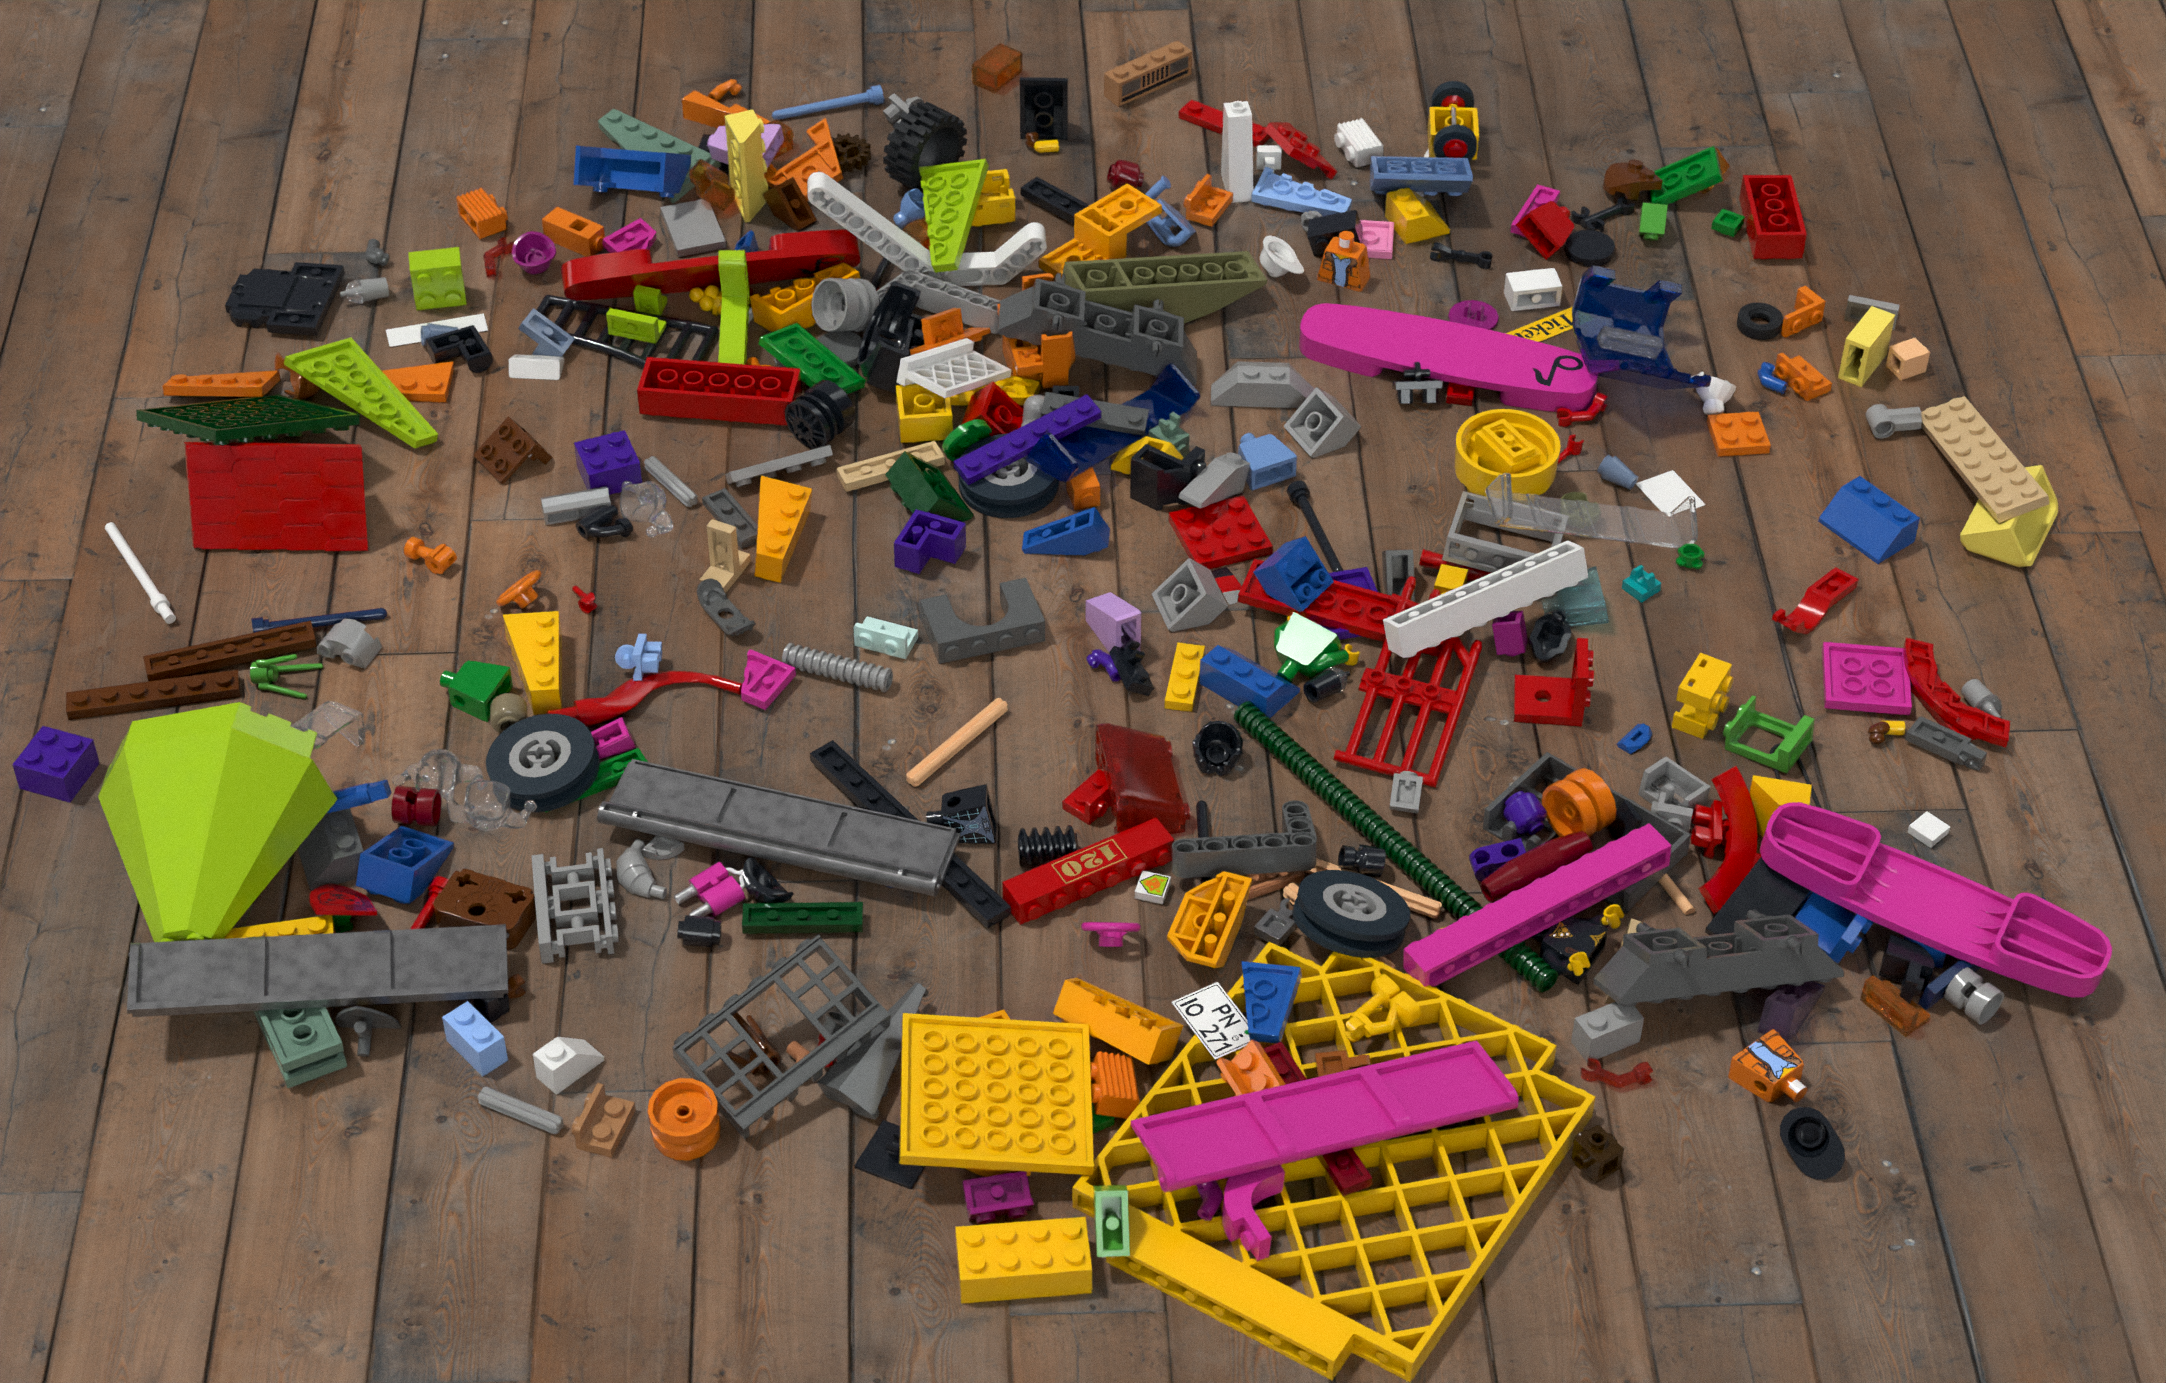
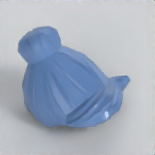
(911, 208)

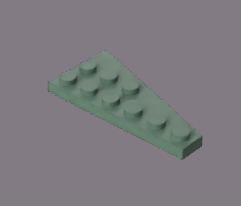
(639, 136)

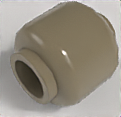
(506, 711)

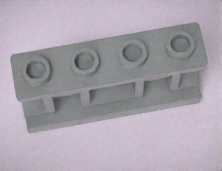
(550, 906)

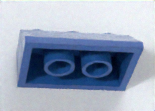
(1870, 520)
(1244, 680)

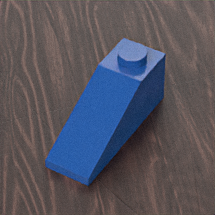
(1071, 535)

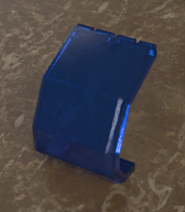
(1629, 309)

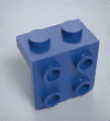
(1834, 925)

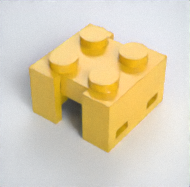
(996, 200)
(1705, 698)

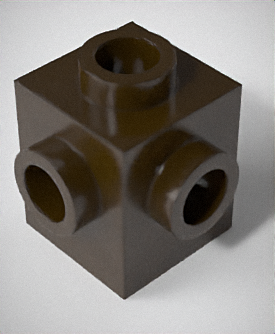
(1597, 1153)

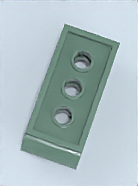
(302, 1042)

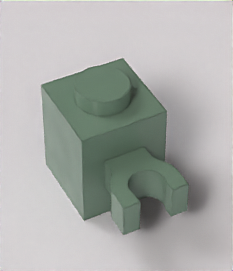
(1170, 431)

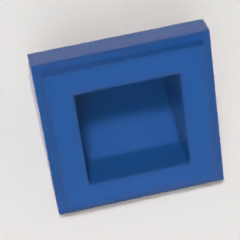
(747, 243)

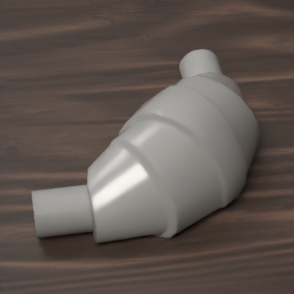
(635, 873)

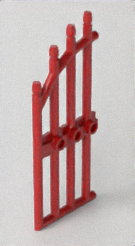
(1406, 690)

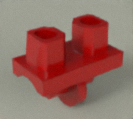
(1714, 827)

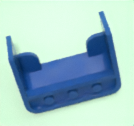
(630, 170)

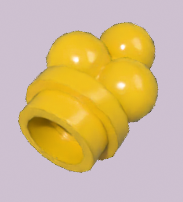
(708, 300)

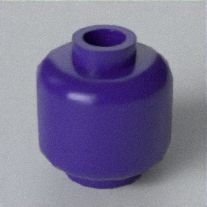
(1525, 812)

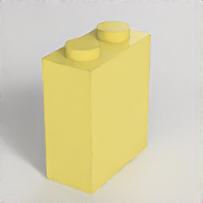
(1866, 346)

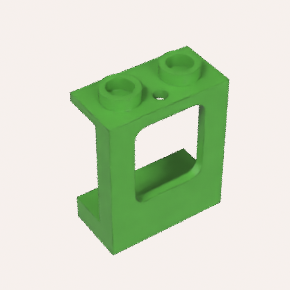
(1794, 743)

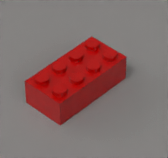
(1772, 216)

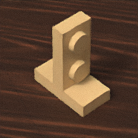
(725, 558)

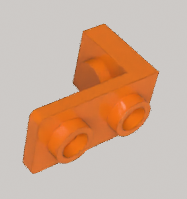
(1808, 312)

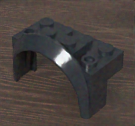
(893, 319)

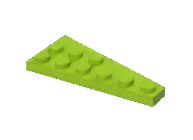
(949, 208)
(359, 383)

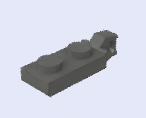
(1946, 743)

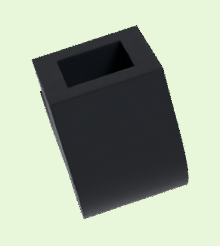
(1907, 964)

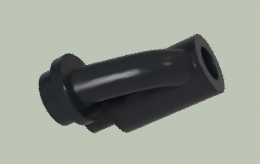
(597, 524)

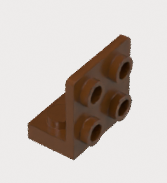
(508, 450)

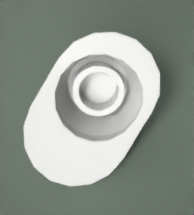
(1279, 257)

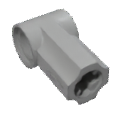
(1886, 421)

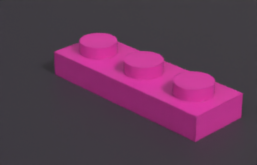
(1537, 198)

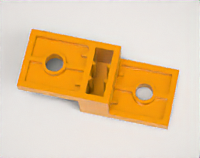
(1103, 229)

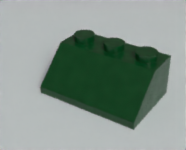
(926, 488)

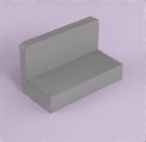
(1858, 307)

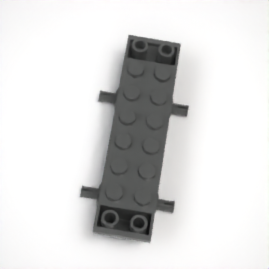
(1135, 340)
(1676, 965)

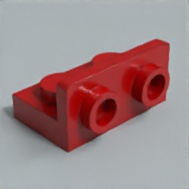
(1089, 799)

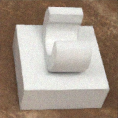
(1269, 157)

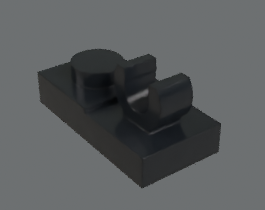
(1130, 668)

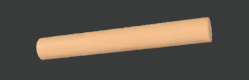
(1677, 896)

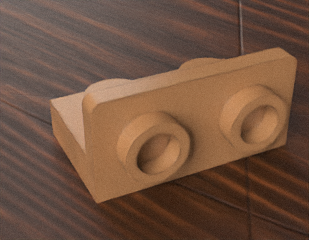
(602, 1122)

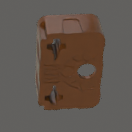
(503, 903)

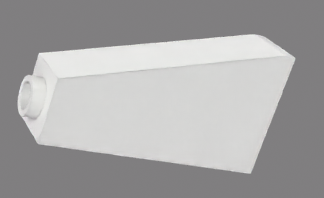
(1237, 151)

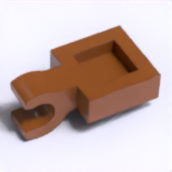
(1337, 1061)

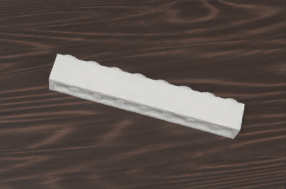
(1485, 599)

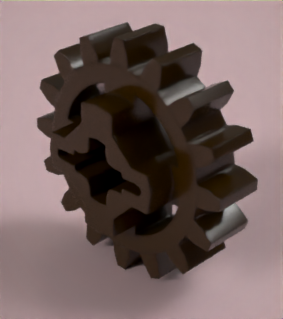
(852, 152)

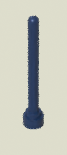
(259, 624)

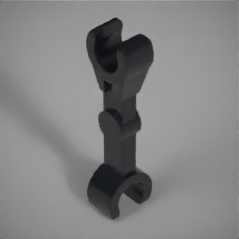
(1482, 259)

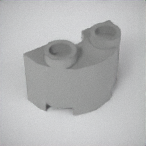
(350, 642)

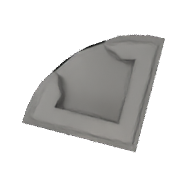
(662, 848)

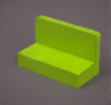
(634, 325)

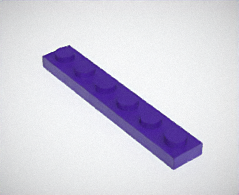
(1022, 440)

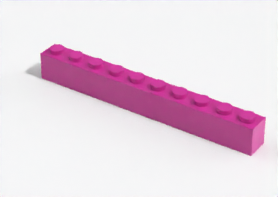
(1537, 906)

